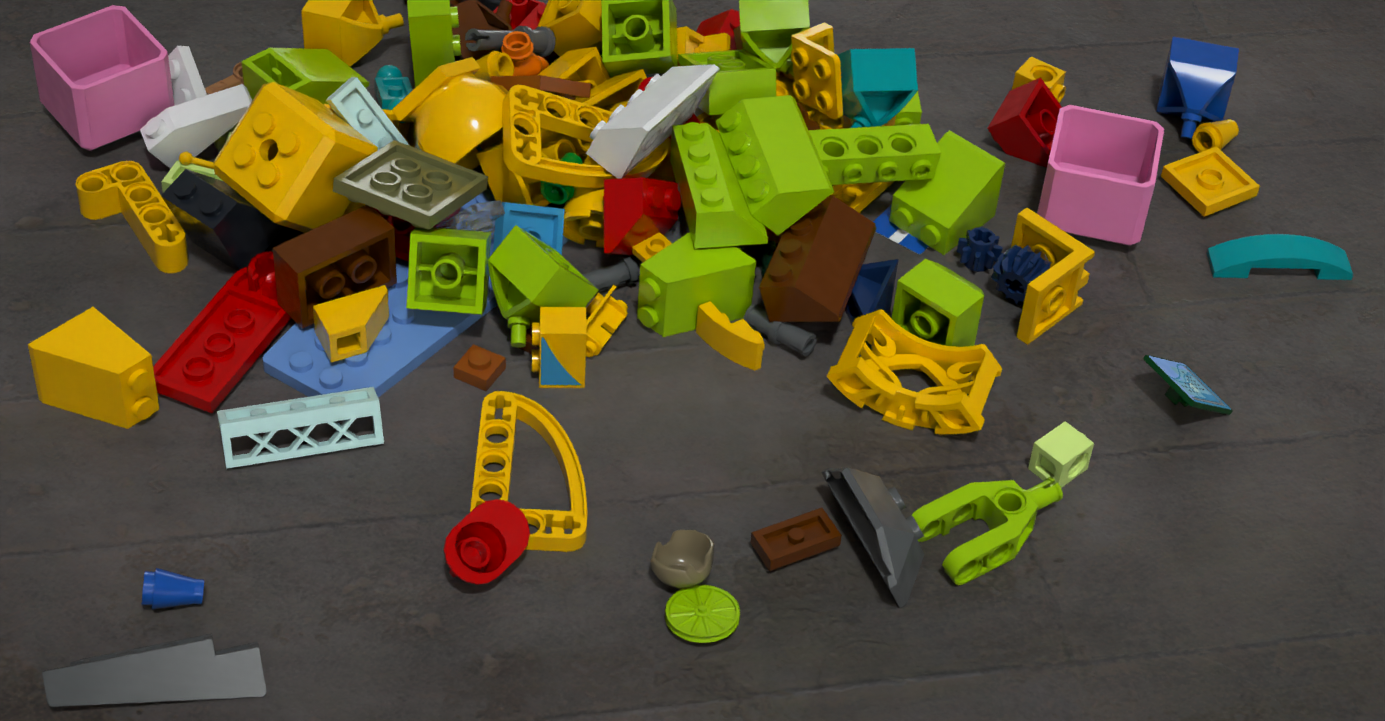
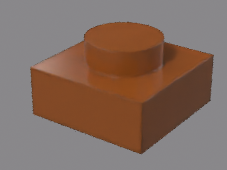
(479, 367)

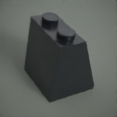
(220, 219)

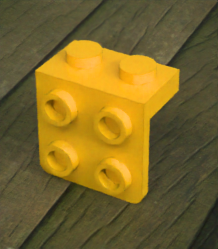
(817, 70)

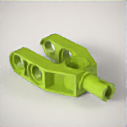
(1005, 509)

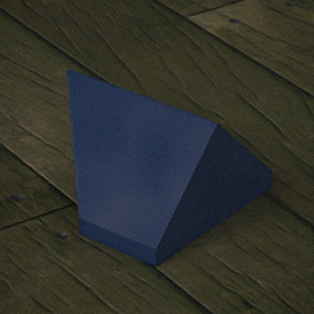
(872, 289)

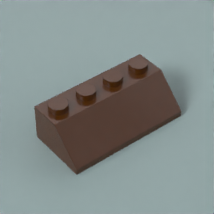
(817, 264)

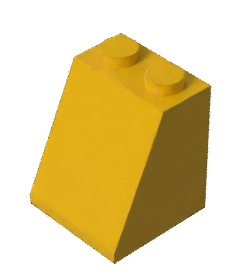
(95, 371)

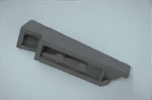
(159, 673)

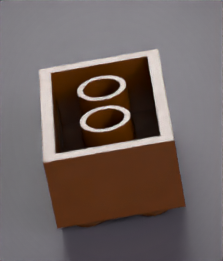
(334, 262)

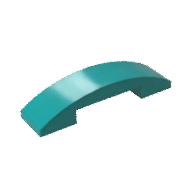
(1239, 255)

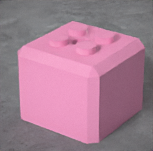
(102, 76)
(1101, 174)

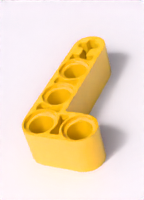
(129, 191)

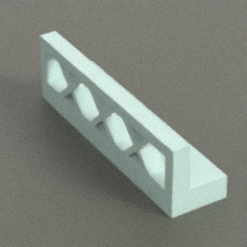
(300, 413)

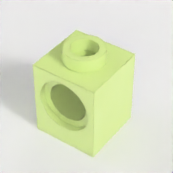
(1061, 454)

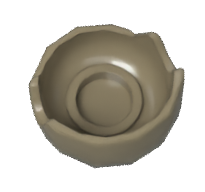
(684, 559)

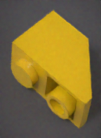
(351, 322)

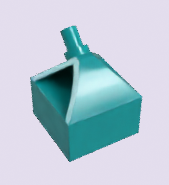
(877, 84)

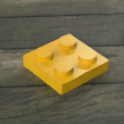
(1210, 181)

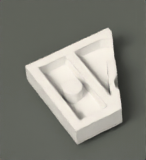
(184, 76)

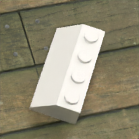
(649, 117)

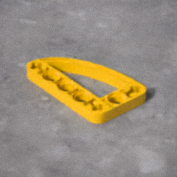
(529, 110)
(530, 412)

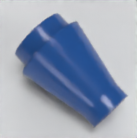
(170, 589)

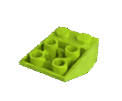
(307, 71)

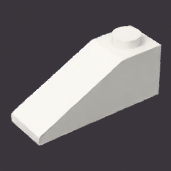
(194, 124)

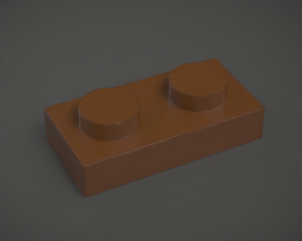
(795, 539)

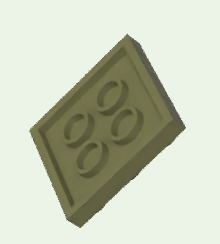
(410, 184)

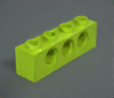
(877, 153)

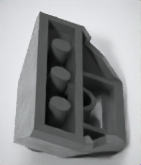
(880, 527)

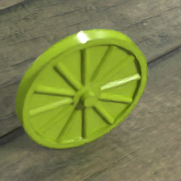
(702, 614)

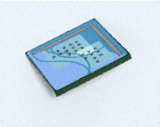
(1186, 386)

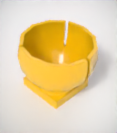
(455, 113)

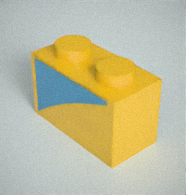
(561, 347)

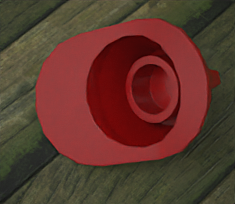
(486, 541)

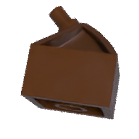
(476, 15)

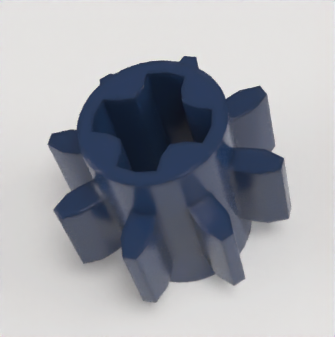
(979, 249)

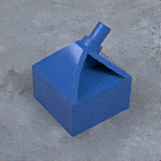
(1197, 82)

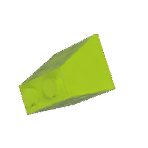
(957, 198)
(685, 277)

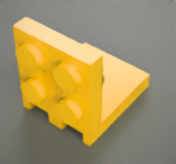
(1055, 291)

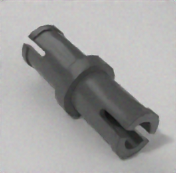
(780, 331)

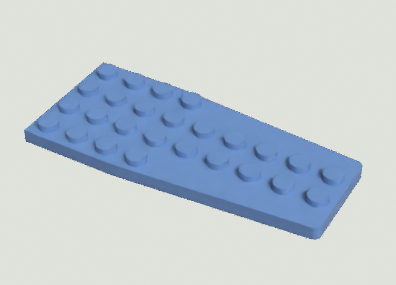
(399, 348)

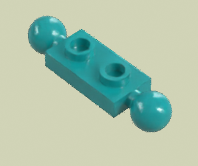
(391, 87)

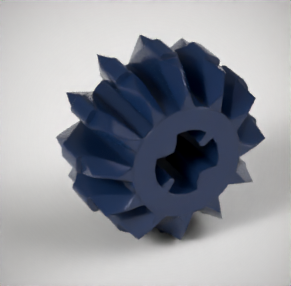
(1016, 270)

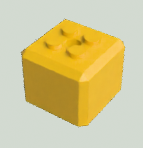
(288, 157)

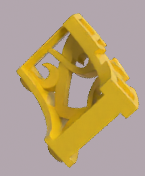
(942, 407)

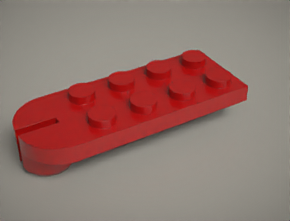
(223, 338)

